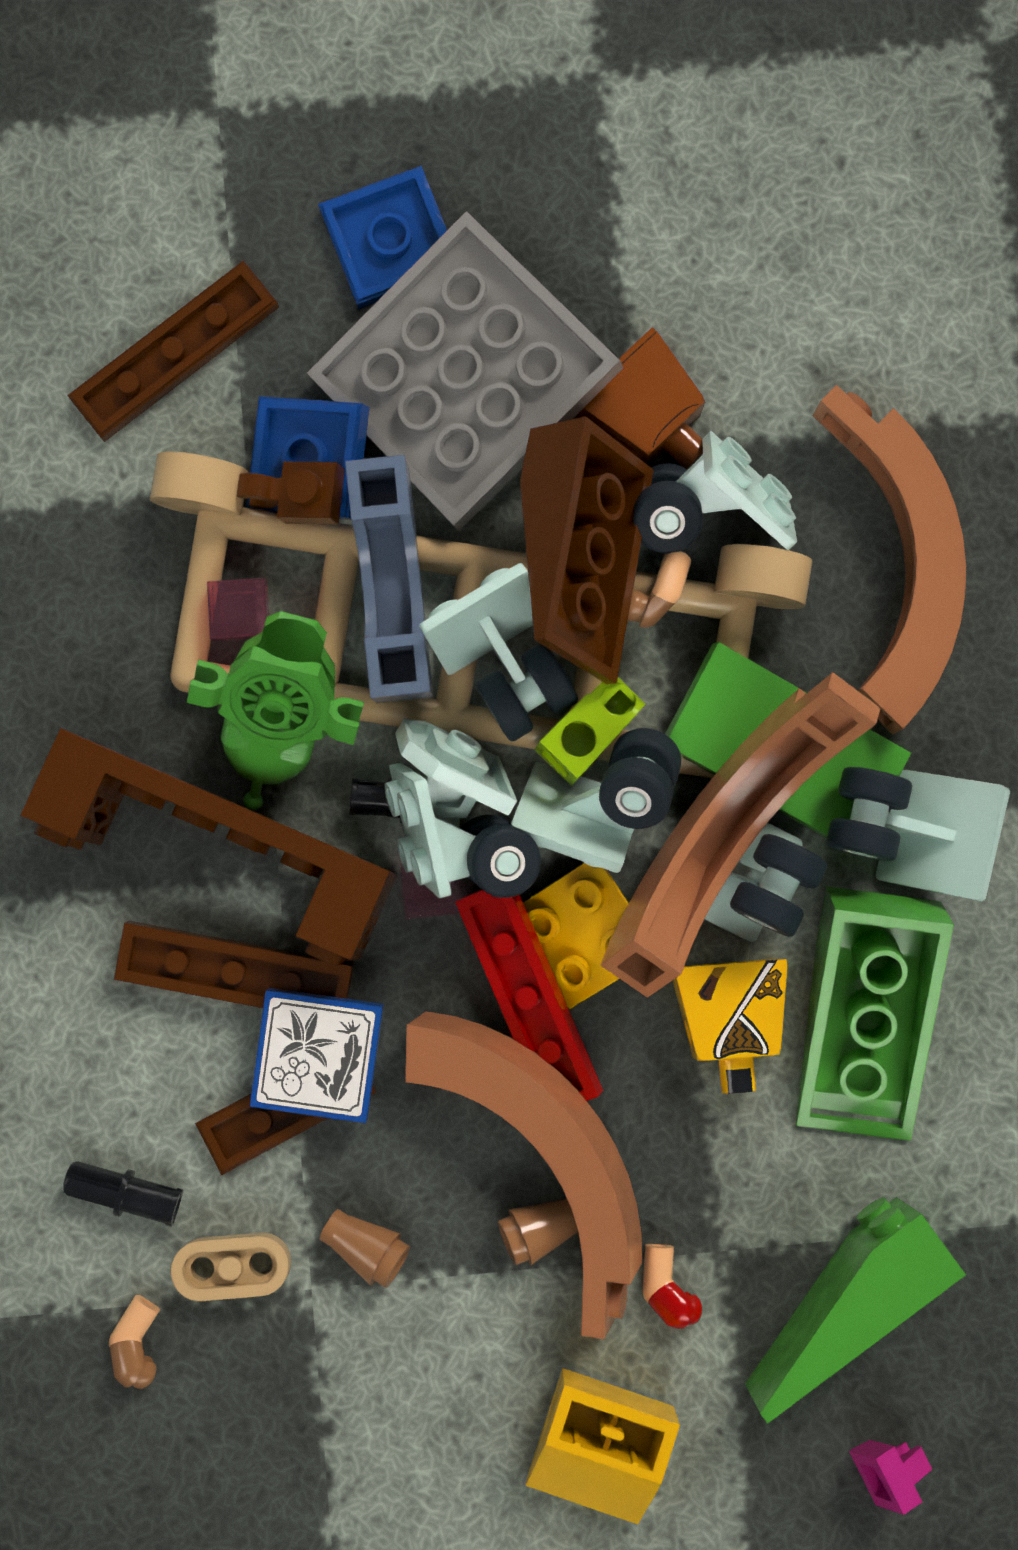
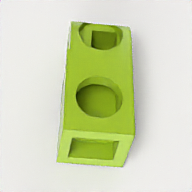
(589, 729)

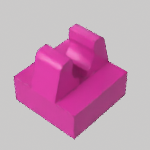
(891, 1473)

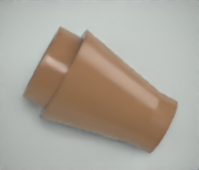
(536, 1230)
(366, 1247)

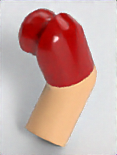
(664, 1296)

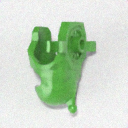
(276, 702)

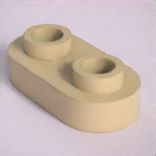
(233, 1267)

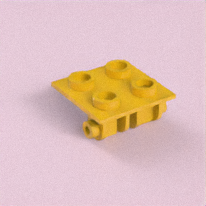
(575, 927)

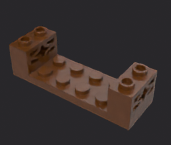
(86, 783)

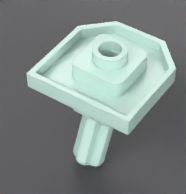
(455, 770)

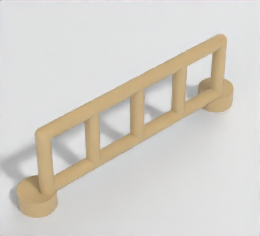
(208, 488)

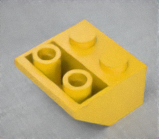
(603, 1447)

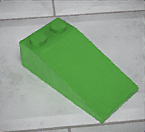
(872, 1010)
(867, 1290)

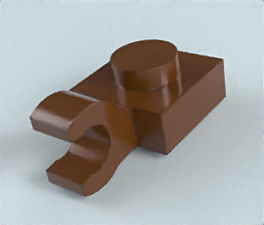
(303, 493)

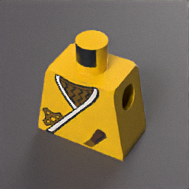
(733, 1015)

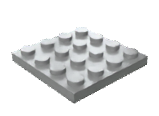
(464, 368)

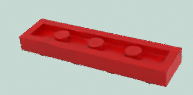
(527, 986)

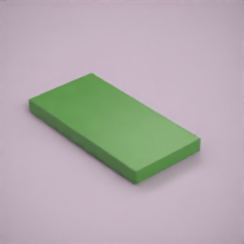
(732, 700)

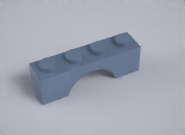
(390, 579)

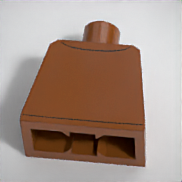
(650, 404)

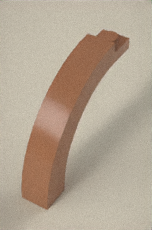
(931, 552)
(723, 823)
(563, 1129)

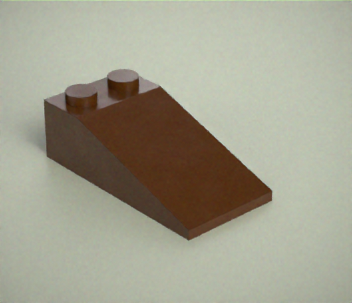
(581, 541)

